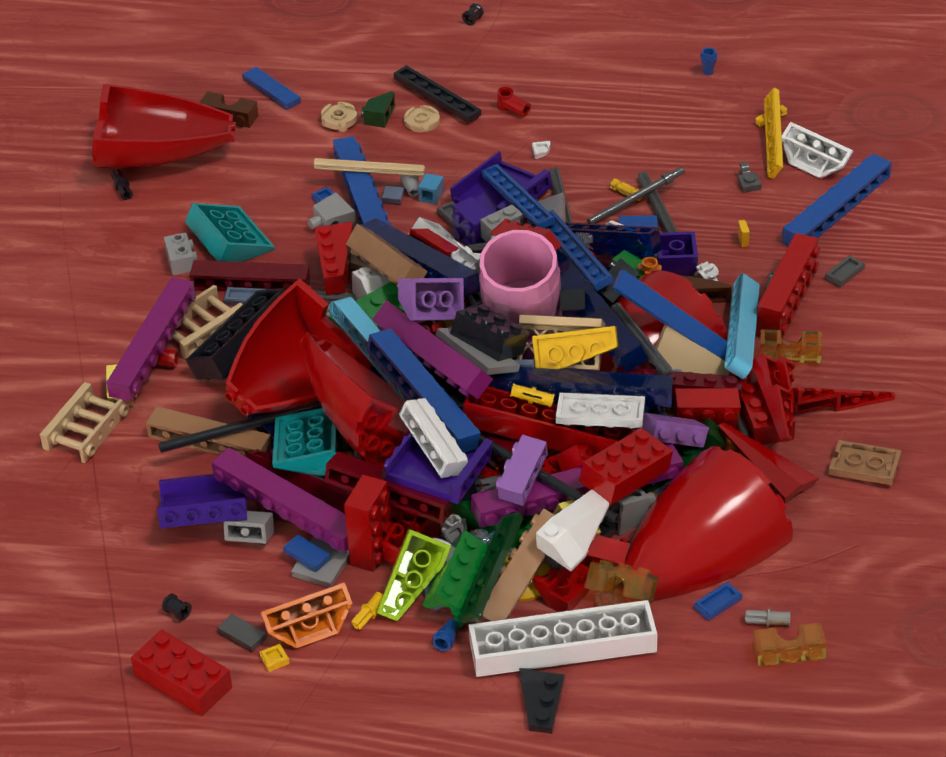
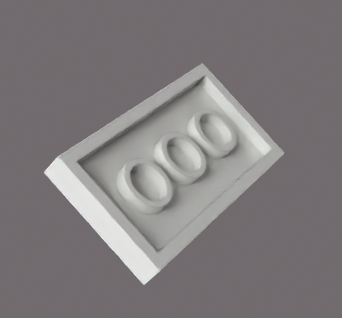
(600, 410)

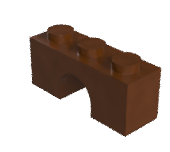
(243, 111)

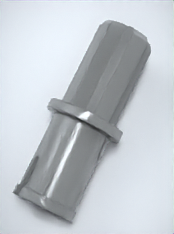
(767, 617)

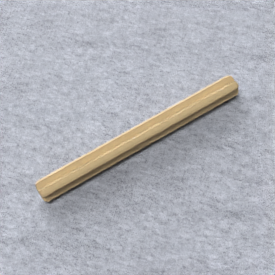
(369, 167)

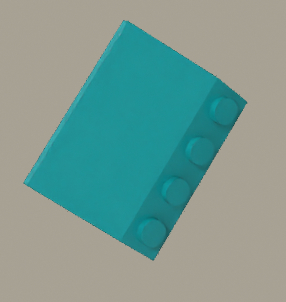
(227, 232)
(305, 442)

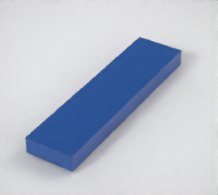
(271, 88)

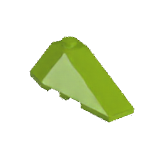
(414, 568)

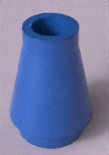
(708, 60)
(445, 636)

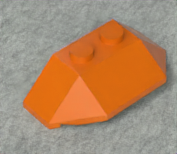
(309, 617)

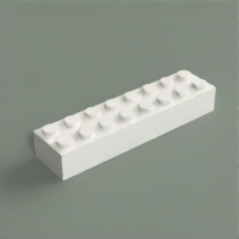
(562, 638)

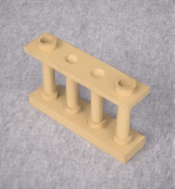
(198, 307)
(75, 409)

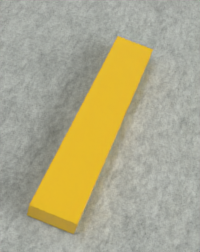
(773, 133)

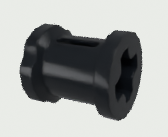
(474, 15)
(177, 607)

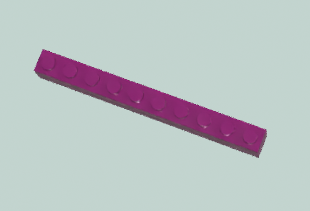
(489, 508)

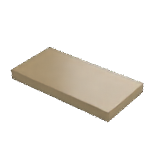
(687, 355)

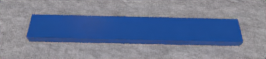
(518, 196)
(580, 254)
(668, 313)

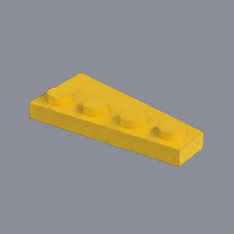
(572, 347)

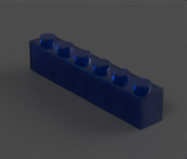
(617, 238)

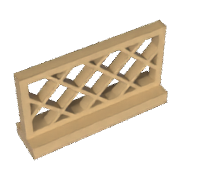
(560, 324)

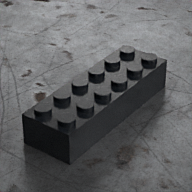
(217, 353)

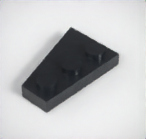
(541, 698)

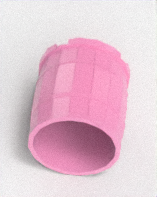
(520, 276)

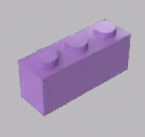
(675, 429)
(521, 470)

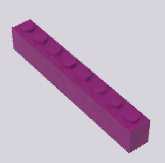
(151, 339)
(433, 351)
(282, 498)

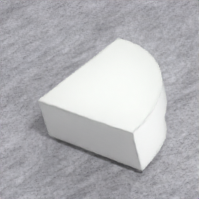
(540, 149)

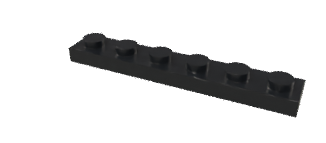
(437, 94)

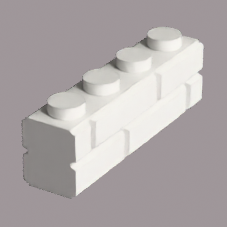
(433, 437)

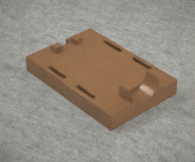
(865, 462)

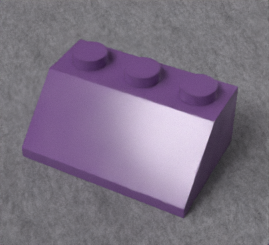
(431, 297)

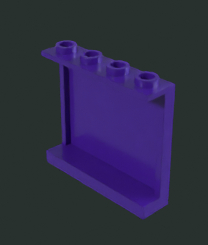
(477, 187)
(414, 470)
(198, 501)

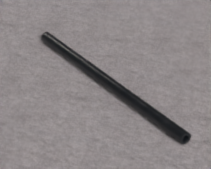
(231, 428)
(550, 480)

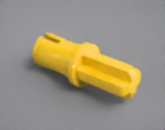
(367, 611)

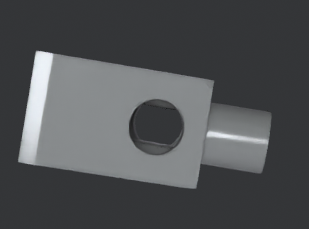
(331, 211)
(631, 510)

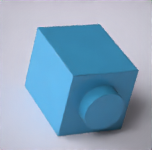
(431, 188)

